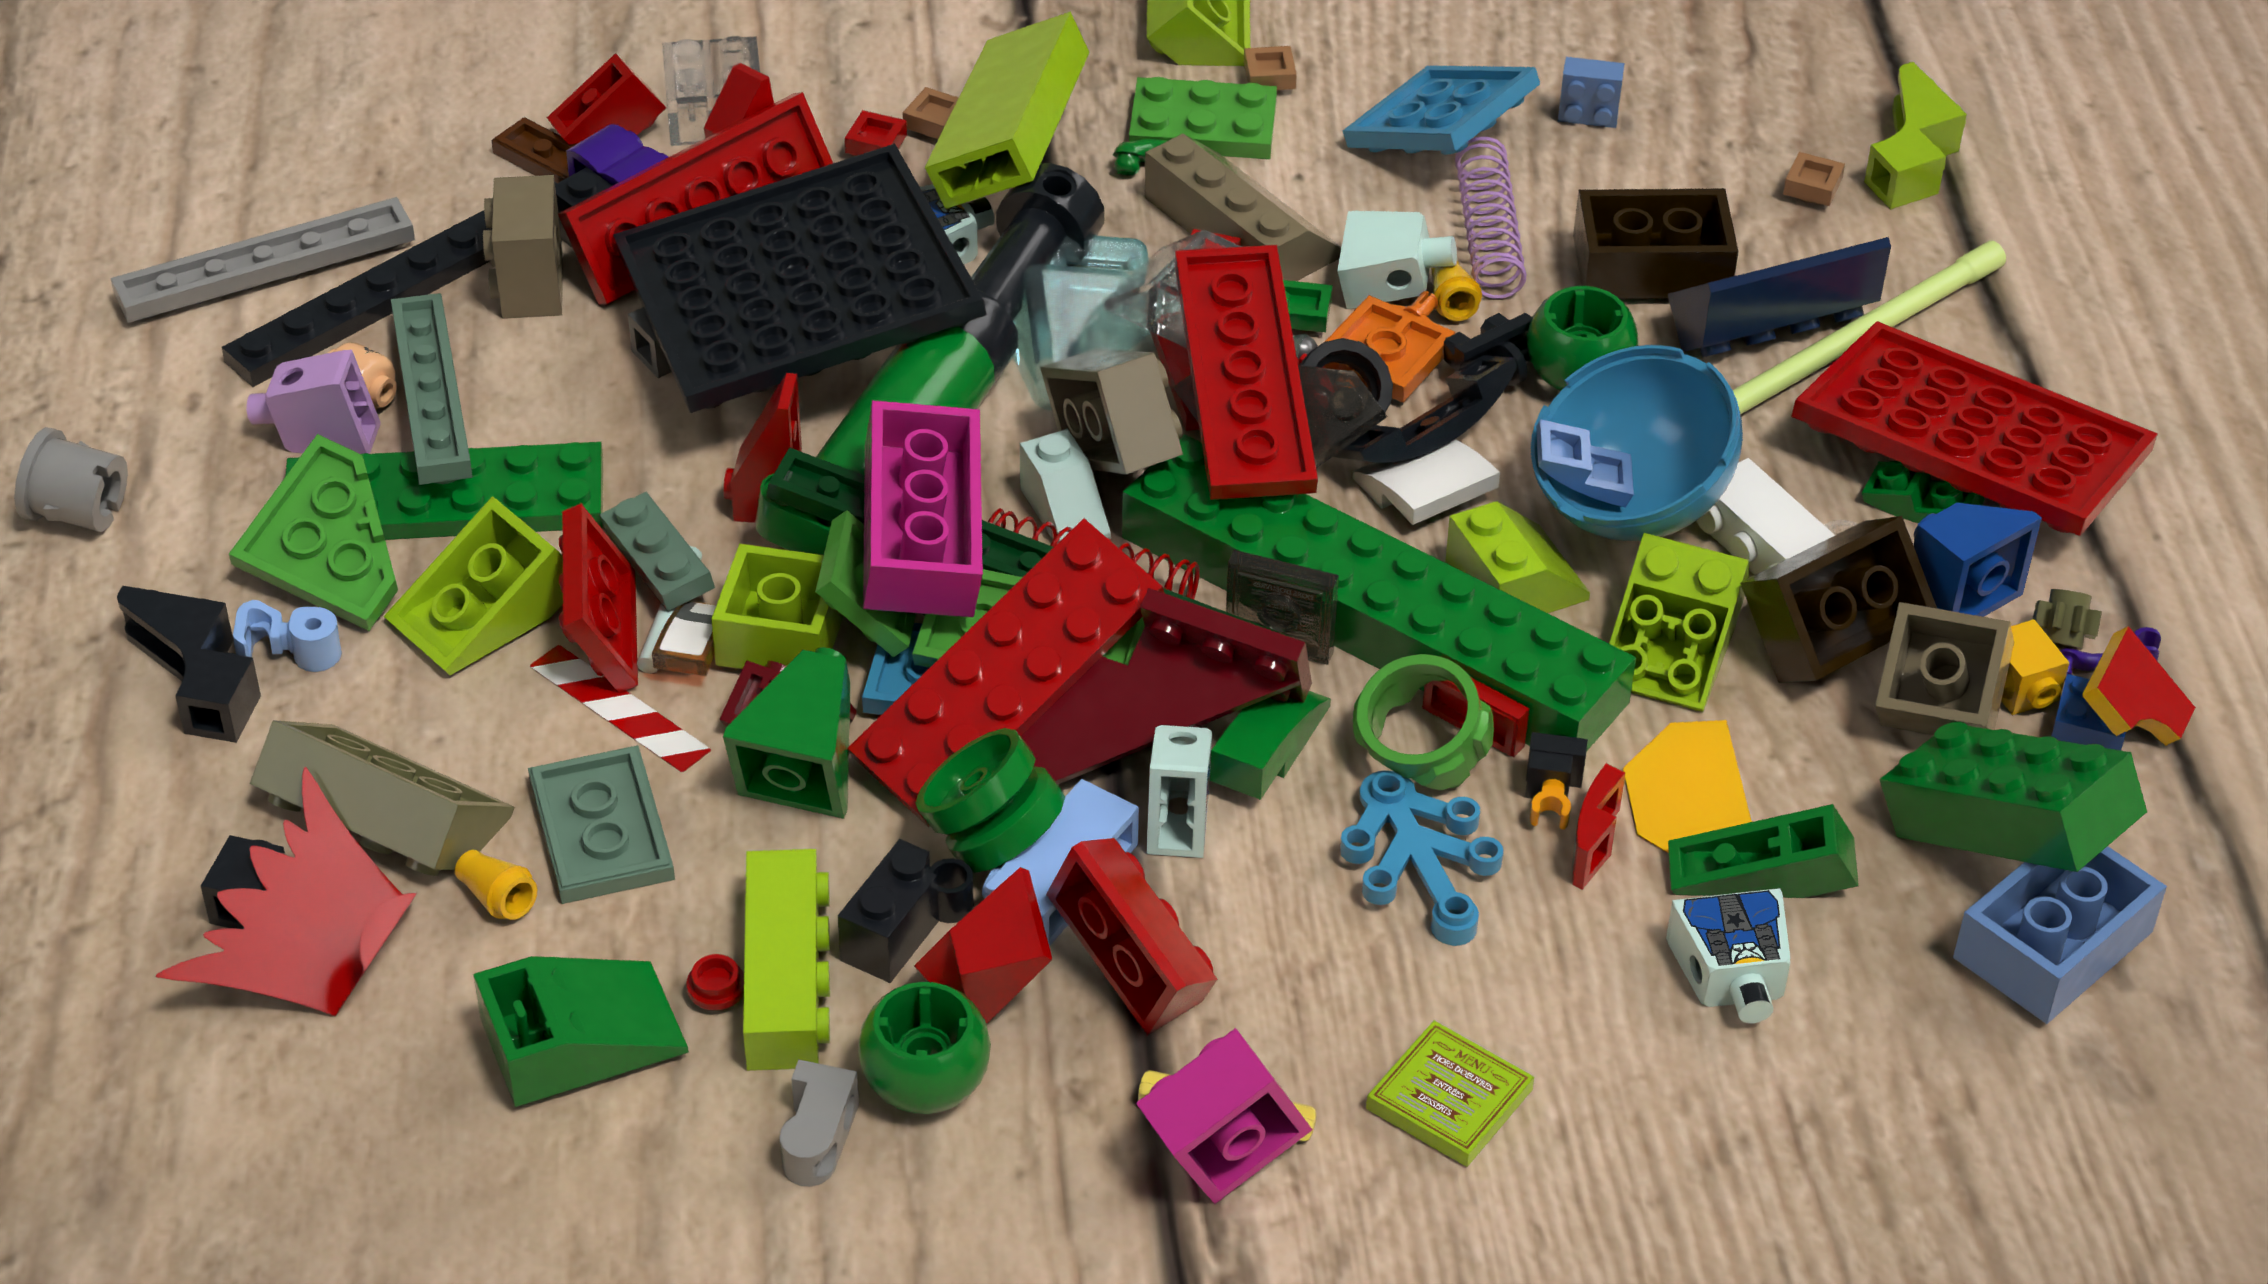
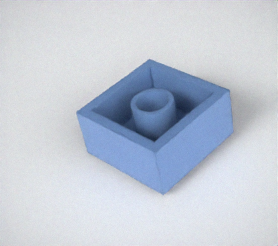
(1590, 92)

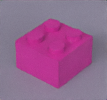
(1223, 1115)

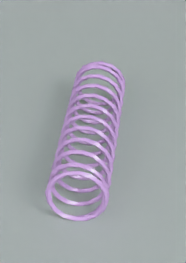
(1517, 261)

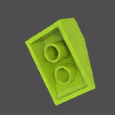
(481, 590)

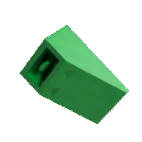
(574, 1022)

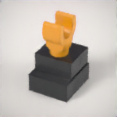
(1552, 768)

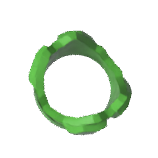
(1396, 686)

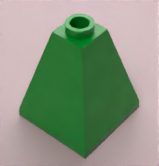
(796, 737)

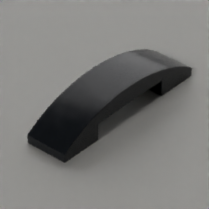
(1473, 394)

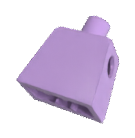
(318, 397)

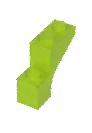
(1926, 130)

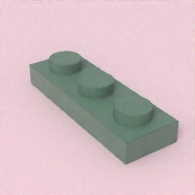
(657, 551)

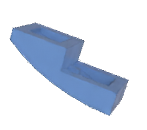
(1590, 470)

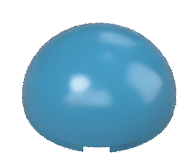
(1672, 420)

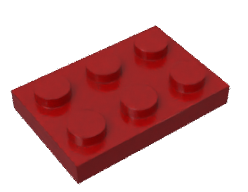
(598, 599)

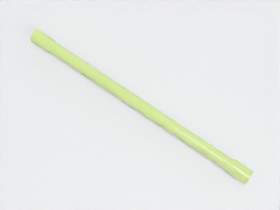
(1964, 271)

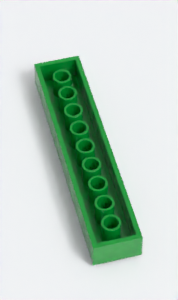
(1389, 595)

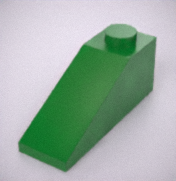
(1796, 852)

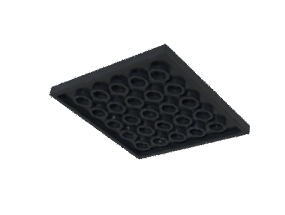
(797, 277)

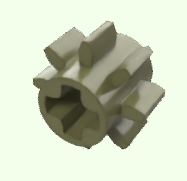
(2068, 618)

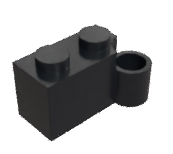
(900, 909)

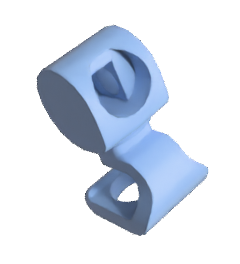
(308, 634)

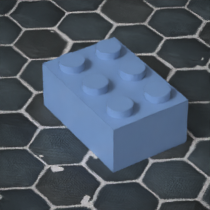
(2058, 930)

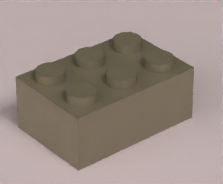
(1115, 408)

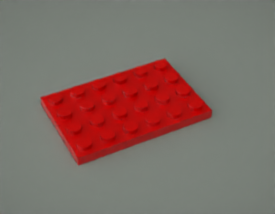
(1975, 427)

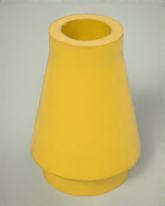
(1456, 292)
(499, 885)

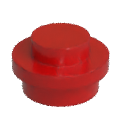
(715, 982)

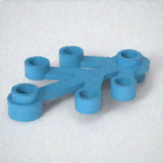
(1395, 801)

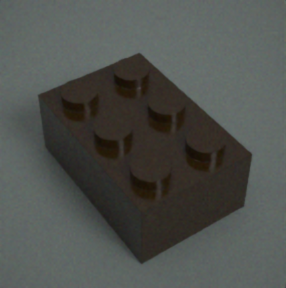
(1653, 240)
(1836, 599)

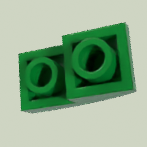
(1911, 493)

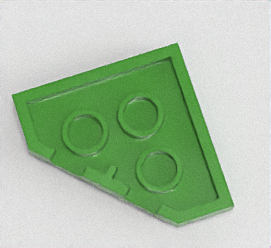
(323, 537)

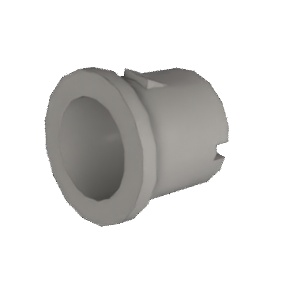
(69, 482)

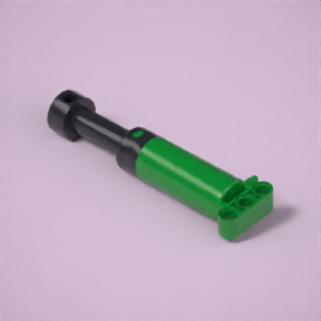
(959, 362)

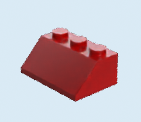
(1130, 933)

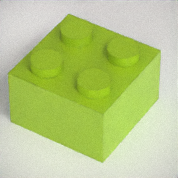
(771, 608)

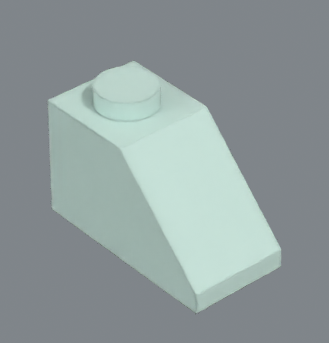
(1060, 483)

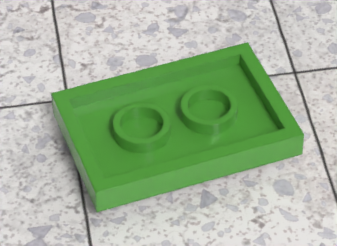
(1222, 116)

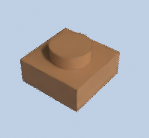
(1270, 66)
(929, 112)
(1814, 179)

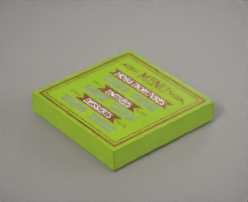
(1450, 1093)

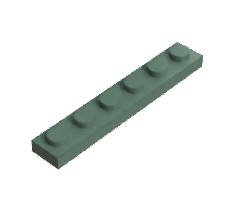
(431, 390)

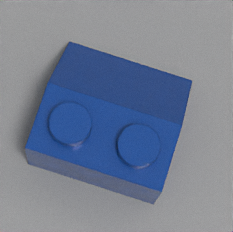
(1976, 555)

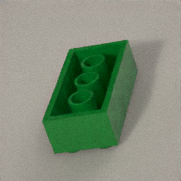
(2014, 795)

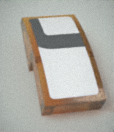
(686, 640)

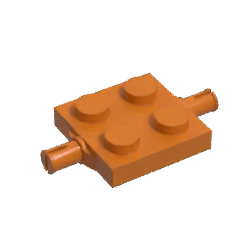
(1401, 337)

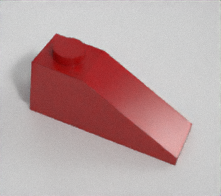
(764, 449)

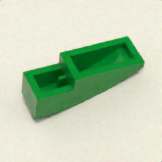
(1265, 742)

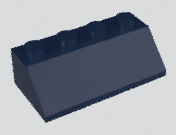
(1780, 296)

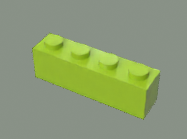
(783, 959)

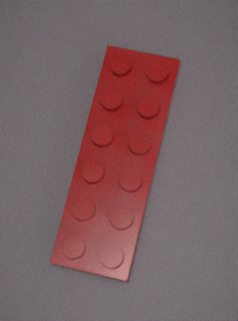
(742, 157)
(1245, 373)
(1009, 661)

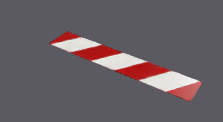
(621, 708)

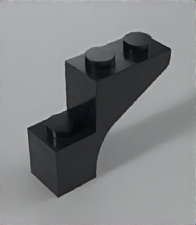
(193, 644)

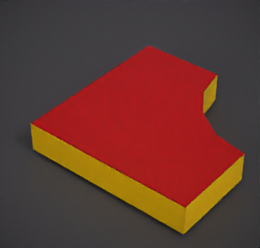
(2135, 690)

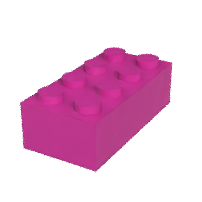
(922, 509)

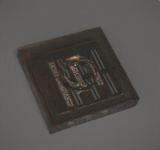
(1285, 599)

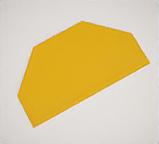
(1686, 783)

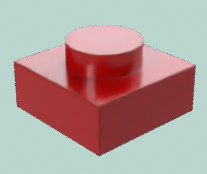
(874, 132)

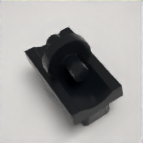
(1496, 338)

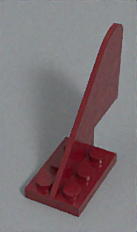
(1182, 673)

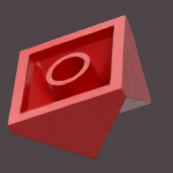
(993, 947)

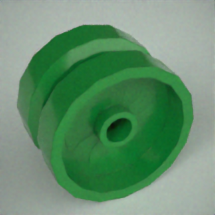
(990, 800)

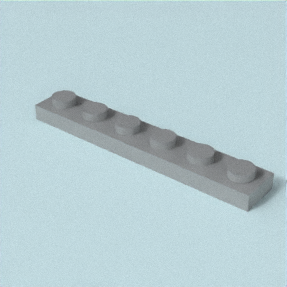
(262, 259)

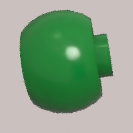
(1575, 329)
(924, 1047)

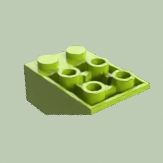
(1679, 618)

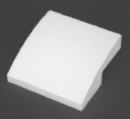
(1429, 482)

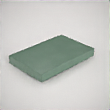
(601, 824)

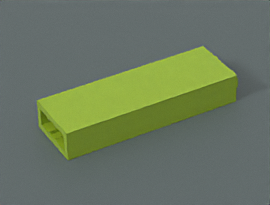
(1008, 111)

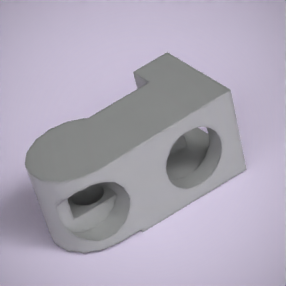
(825, 1110)

